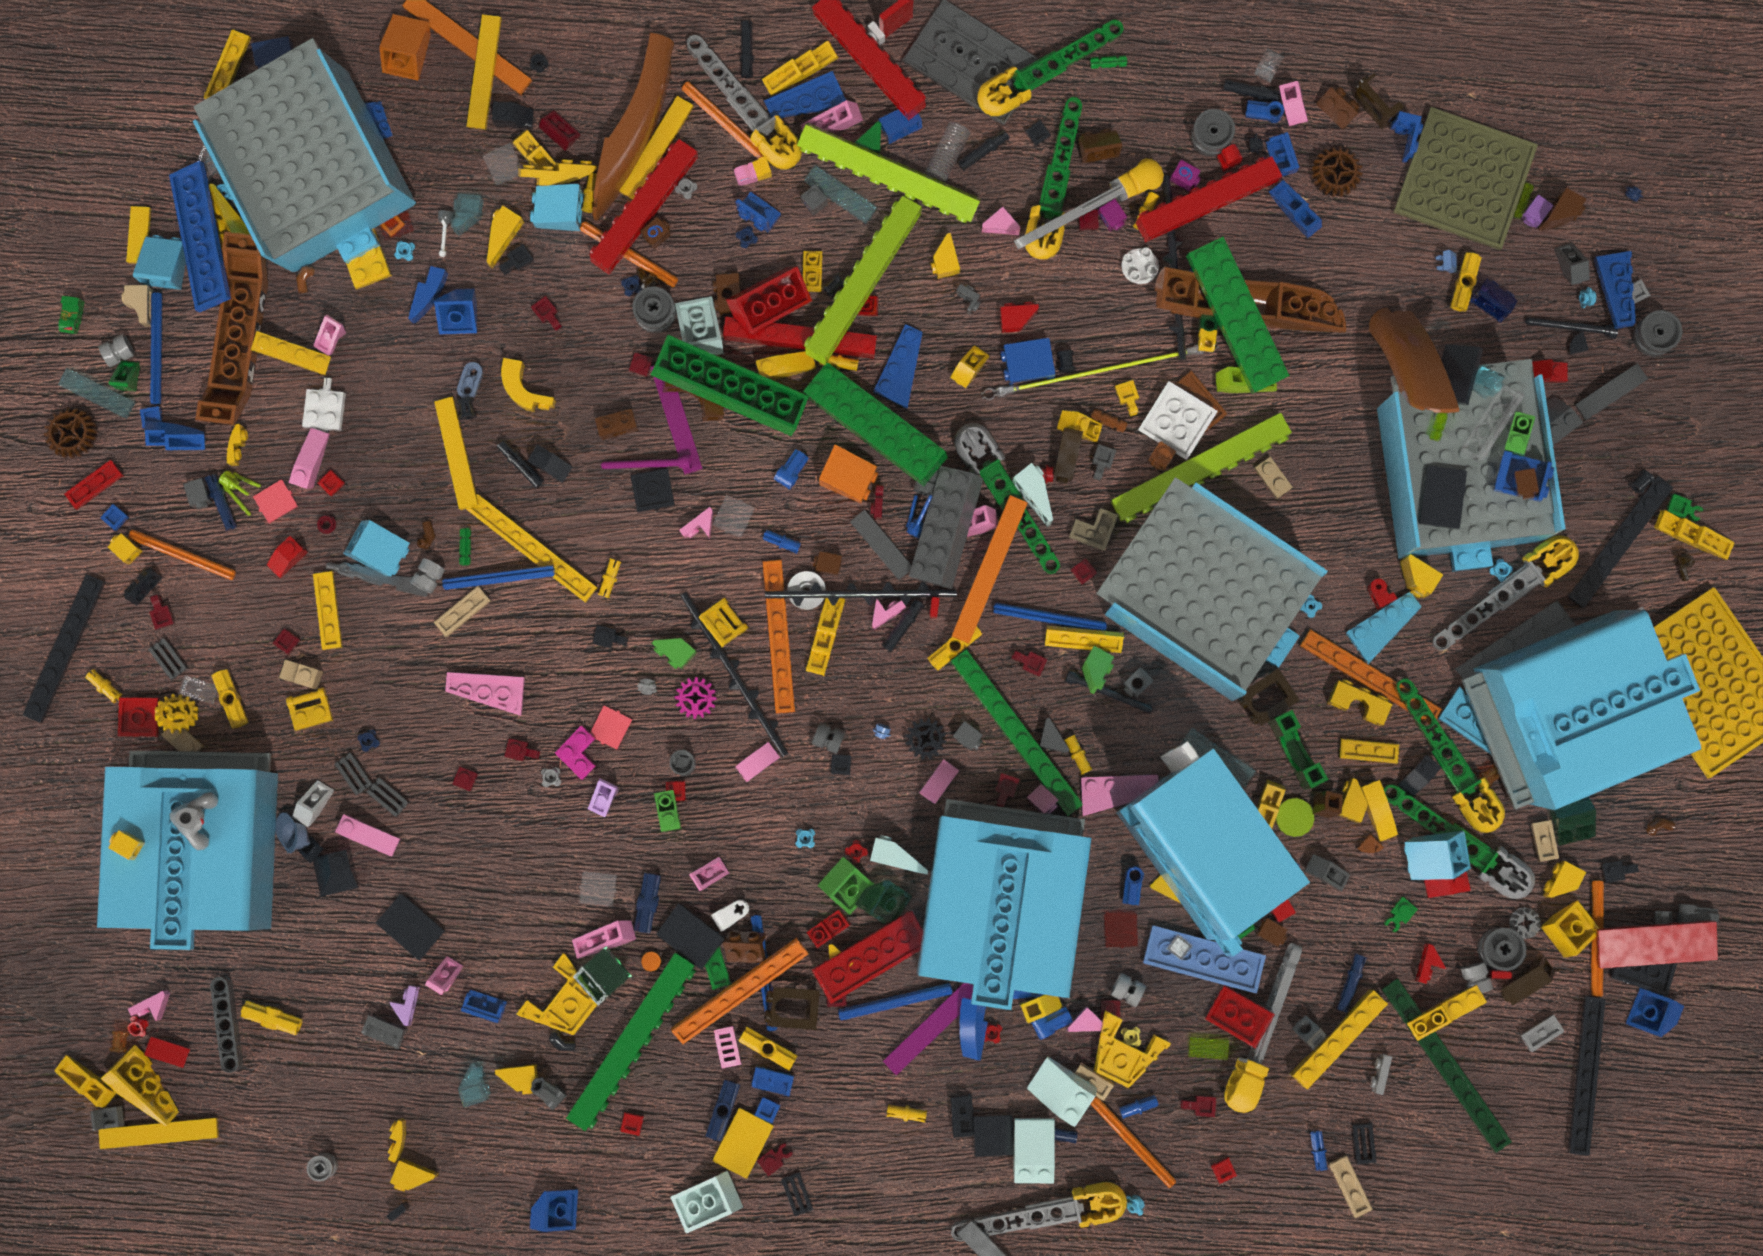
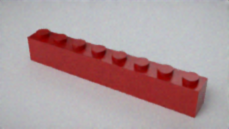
(870, 57)
(1208, 199)
(643, 207)
(795, 337)

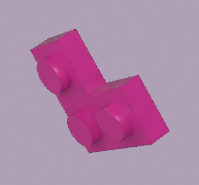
(572, 752)

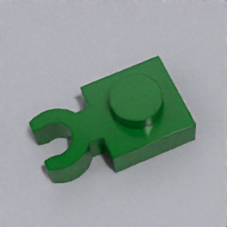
(1681, 507)
(1402, 912)

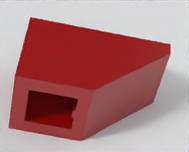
(1015, 318)

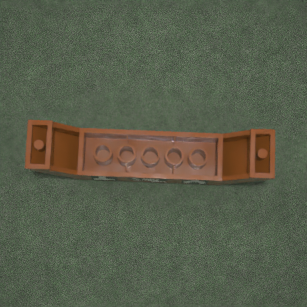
(237, 323)

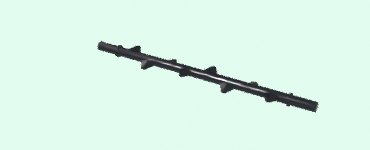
(1171, 259)
(852, 592)
(737, 682)

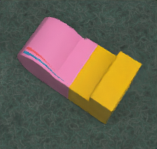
(753, 172)

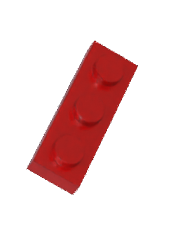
(93, 484)

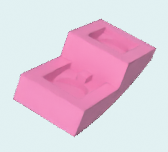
(757, 762)
(939, 781)

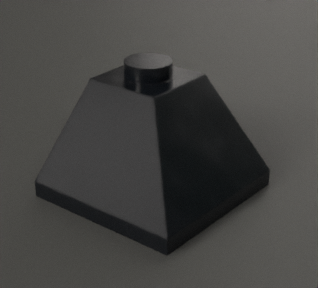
(335, 872)

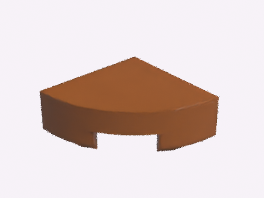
(1370, 845)

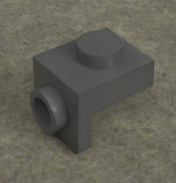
(967, 293)
(107, 1118)

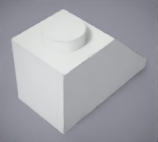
(312, 803)

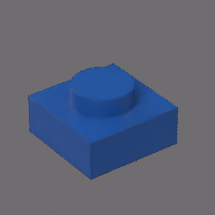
(151, 414)
(114, 517)
(767, 1110)

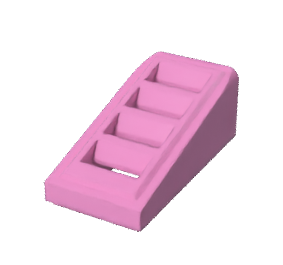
(726, 1030)

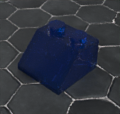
(1494, 300)

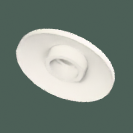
(806, 580)

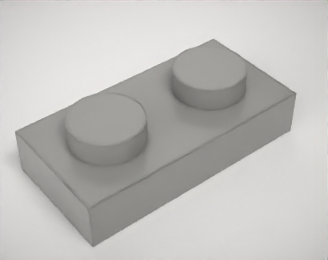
(1542, 1033)
(1379, 1081)

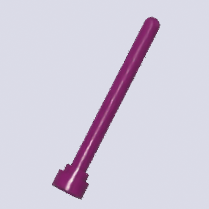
(683, 462)

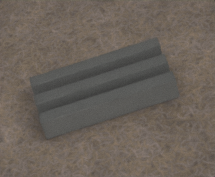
(158, 646)
(345, 760)
(375, 787)

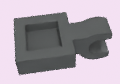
(1103, 459)

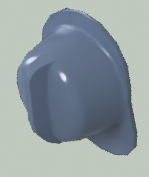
(290, 833)

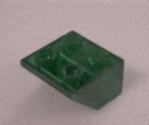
(1574, 822)
(602, 976)

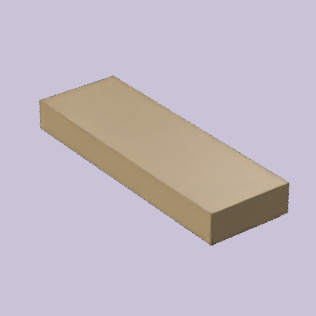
(462, 611)
(1350, 1186)

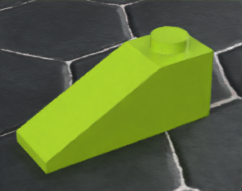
(1232, 381)

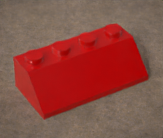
(769, 299)

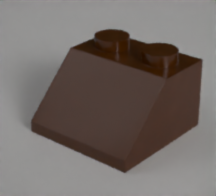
(1099, 146)
(1566, 208)

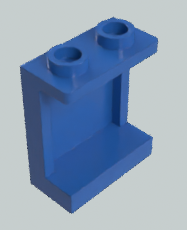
(1028, 361)
(1510, 463)

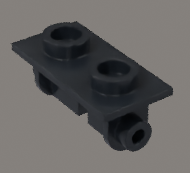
(148, 580)

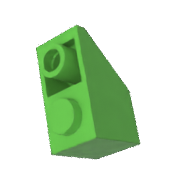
(1520, 433)
(676, 650)
(1095, 667)
(667, 811)

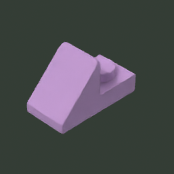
(603, 797)
(406, 1010)

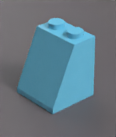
(557, 207)
(161, 263)
(377, 548)
(1437, 856)

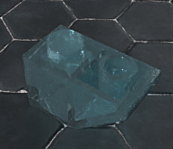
(468, 212)
(1488, 382)
(472, 1088)

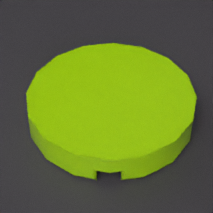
(1295, 817)

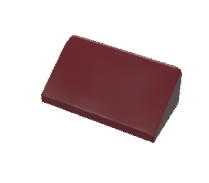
(559, 130)

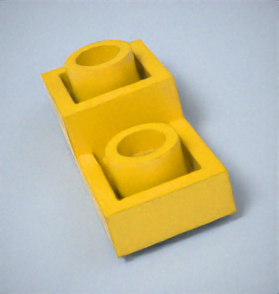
(812, 270)
(237, 439)
(398, 1134)

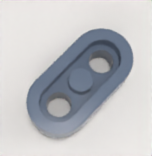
(470, 381)

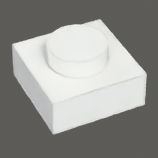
(876, 33)

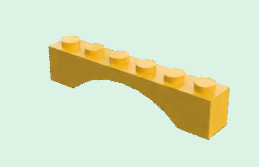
(1346, 1032)

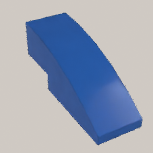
(1296, 209)
(427, 293)
(173, 436)
(972, 1029)

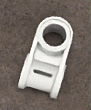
(728, 916)

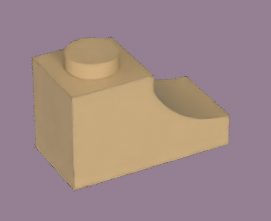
(140, 299)
(301, 674)

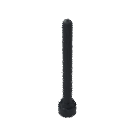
(1607, 330)
(1074, 678)

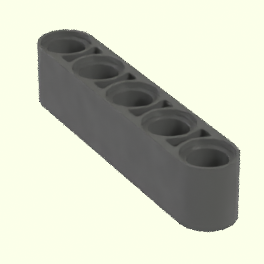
(222, 1033)

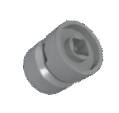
(116, 350)
(427, 576)
(1477, 974)
(1121, 988)
(322, 1167)

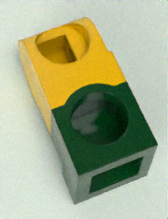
(1207, 333)

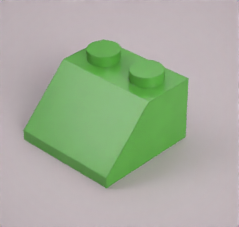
(845, 885)

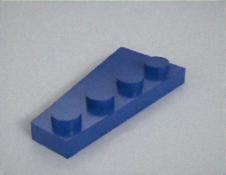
(807, 98)
(1617, 285)
(899, 372)

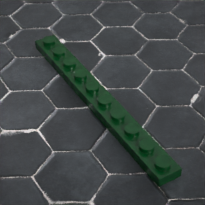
(1449, 1069)

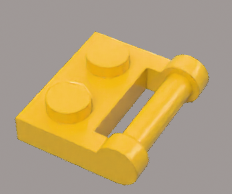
(718, 624)
(310, 715)

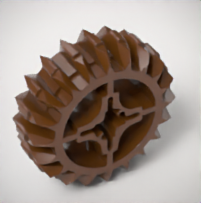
(1321, 171)
(65, 438)

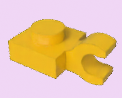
(1127, 395)

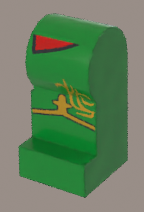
(71, 314)

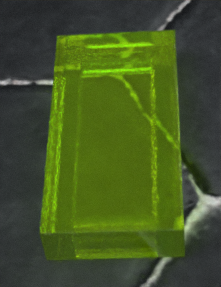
(1208, 1048)

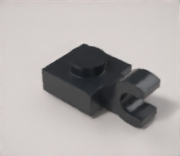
(518, 259)
(607, 636)
(1615, 871)

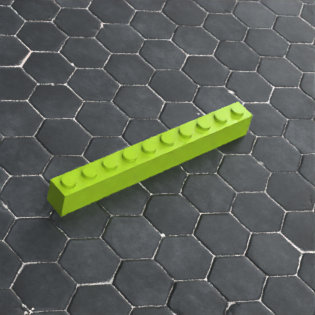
(889, 172)
(863, 280)
(1203, 466)

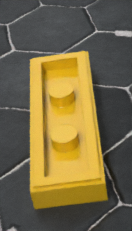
(138, 229)
(1369, 751)

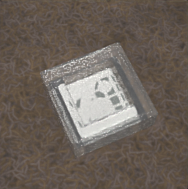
(1179, 947)

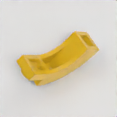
(512, 376)

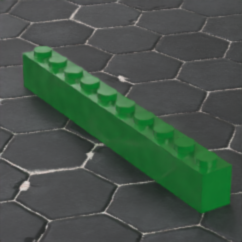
(1016, 732)
(631, 1041)

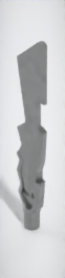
(372, 576)

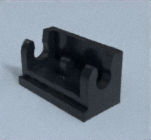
(962, 1115)

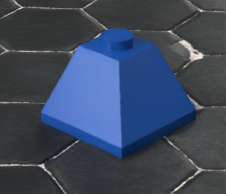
(457, 312)
(1654, 1013)
(555, 1211)

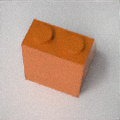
(404, 47)
(848, 475)

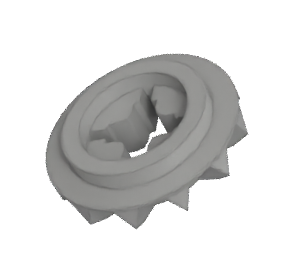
(1518, 917)

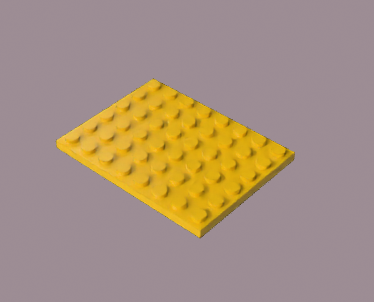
(1729, 675)

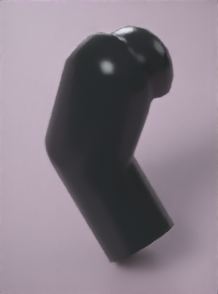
(561, 1045)

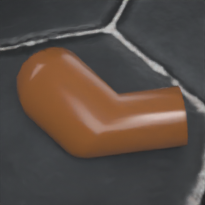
(302, 277)

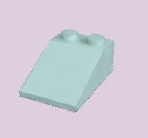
(700, 325)
(1033, 489)
(893, 855)
(1062, 1091)
(1034, 1151)
(707, 1202)

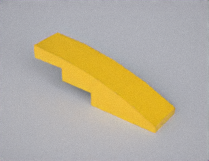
(800, 68)
(1694, 535)
(825, 637)

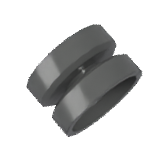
(1222, 131)
(654, 320)
(1657, 333)
(1513, 948)

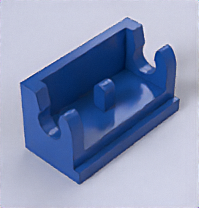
(897, 126)
(1283, 154)
(484, 1006)
(772, 1080)

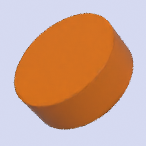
(651, 961)

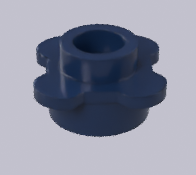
(1633, 193)
(746, 232)
(634, 280)
(367, 745)

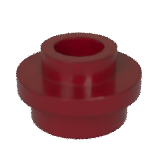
(321, 521)

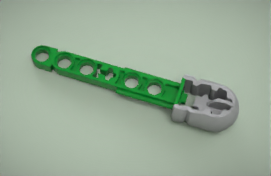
(993, 471)
(1483, 859)

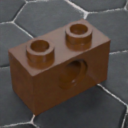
(725, 283)
(616, 424)

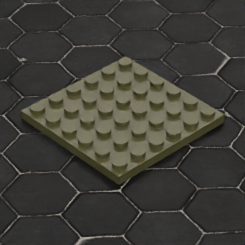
(1465, 178)

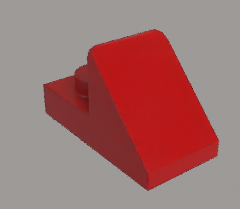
(1551, 371)
(1429, 958)

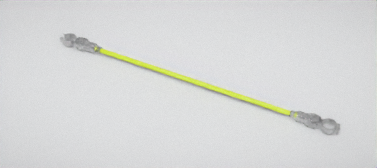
(1003, 391)

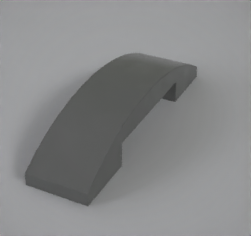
(1611, 391)

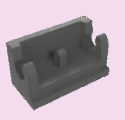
(384, 1031)

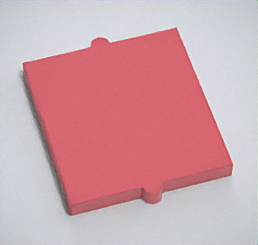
(275, 501)
(610, 727)

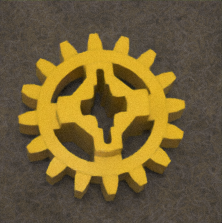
(176, 713)

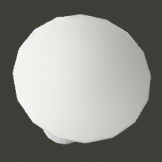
(1140, 265)

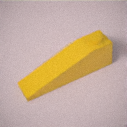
(225, 216)
(137, 1083)

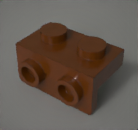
(1339, 106)
(744, 947)

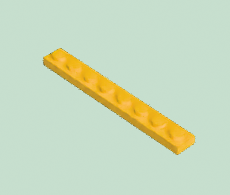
(532, 548)

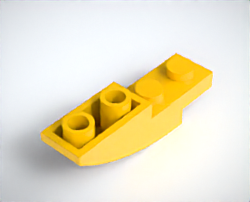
(564, 172)
(1446, 1012)

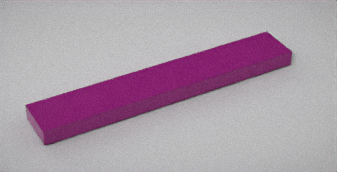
(678, 425)
(928, 1030)

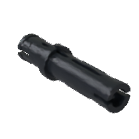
(746, 49)
(1251, 90)
(989, 145)
(515, 458)
(903, 625)

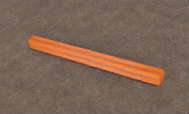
(721, 118)
(634, 257)
(182, 554)
(1598, 918)
(1133, 1142)

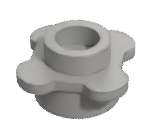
(685, 183)
(647, 686)
(547, 773)

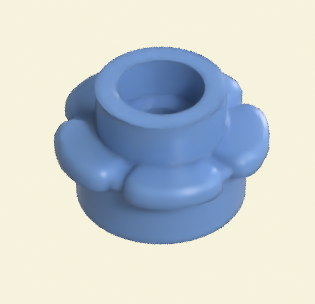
(882, 731)

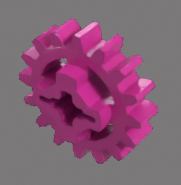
(695, 706)

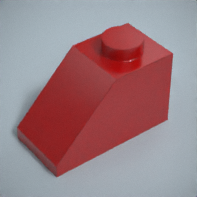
(286, 556)
(1444, 887)

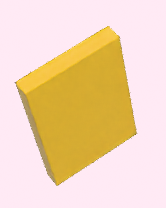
(743, 1143)

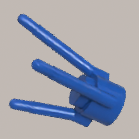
(915, 528)

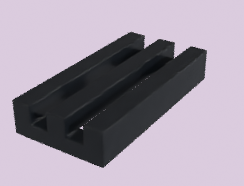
(1363, 1140)
(802, 1210)

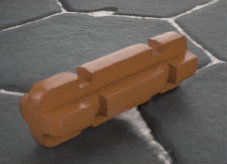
(1108, 420)

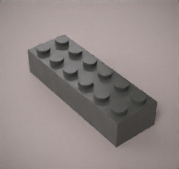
(946, 527)

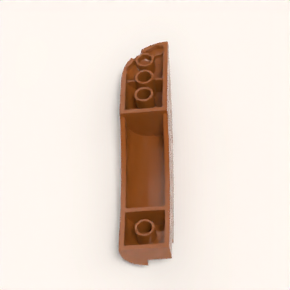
(636, 126)
(1279, 303)
(1413, 361)

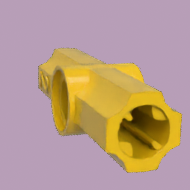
(1462, 292)
(946, 654)
(225, 687)
(271, 1017)
(779, 1055)

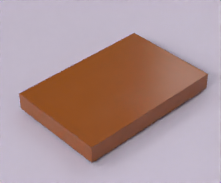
(1194, 386)

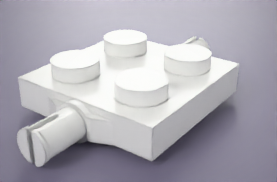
(324, 408)

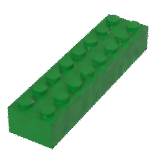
(1237, 315)
(729, 385)
(875, 424)

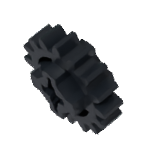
(934, 744)

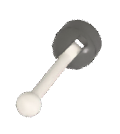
(444, 218)

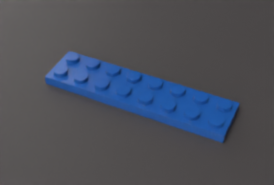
(199, 236)

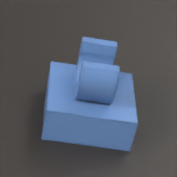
(1450, 261)

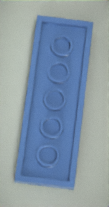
(1205, 960)

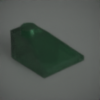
(884, 901)

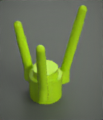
(231, 481)

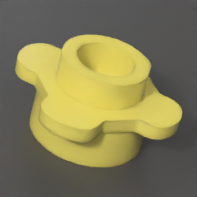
(1134, 1032)

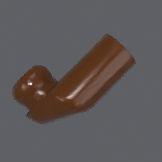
(428, 537)
(1659, 823)

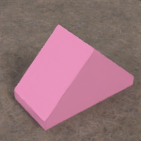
(1001, 223)
(1085, 1021)

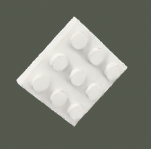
(1178, 420)

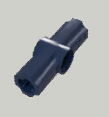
(647, 903)
(718, 1122)

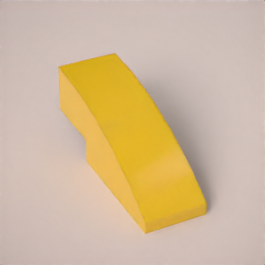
(532, 151)
(1270, 801)
(1379, 810)
(85, 1082)

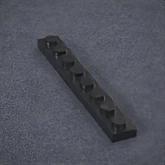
(1620, 542)
(64, 648)
(1586, 1076)

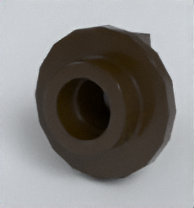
(648, 281)
(1684, 561)

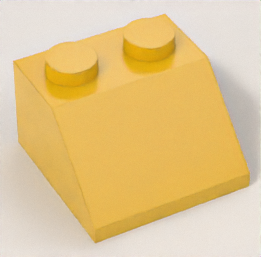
(1419, 576)
(1570, 929)

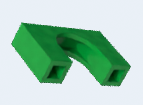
(1286, 732)

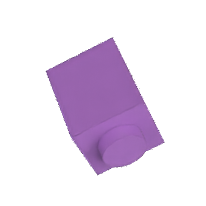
(1536, 211)

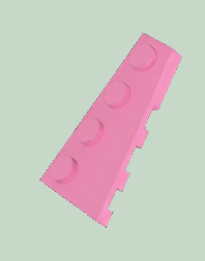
(492, 690)
(1112, 791)

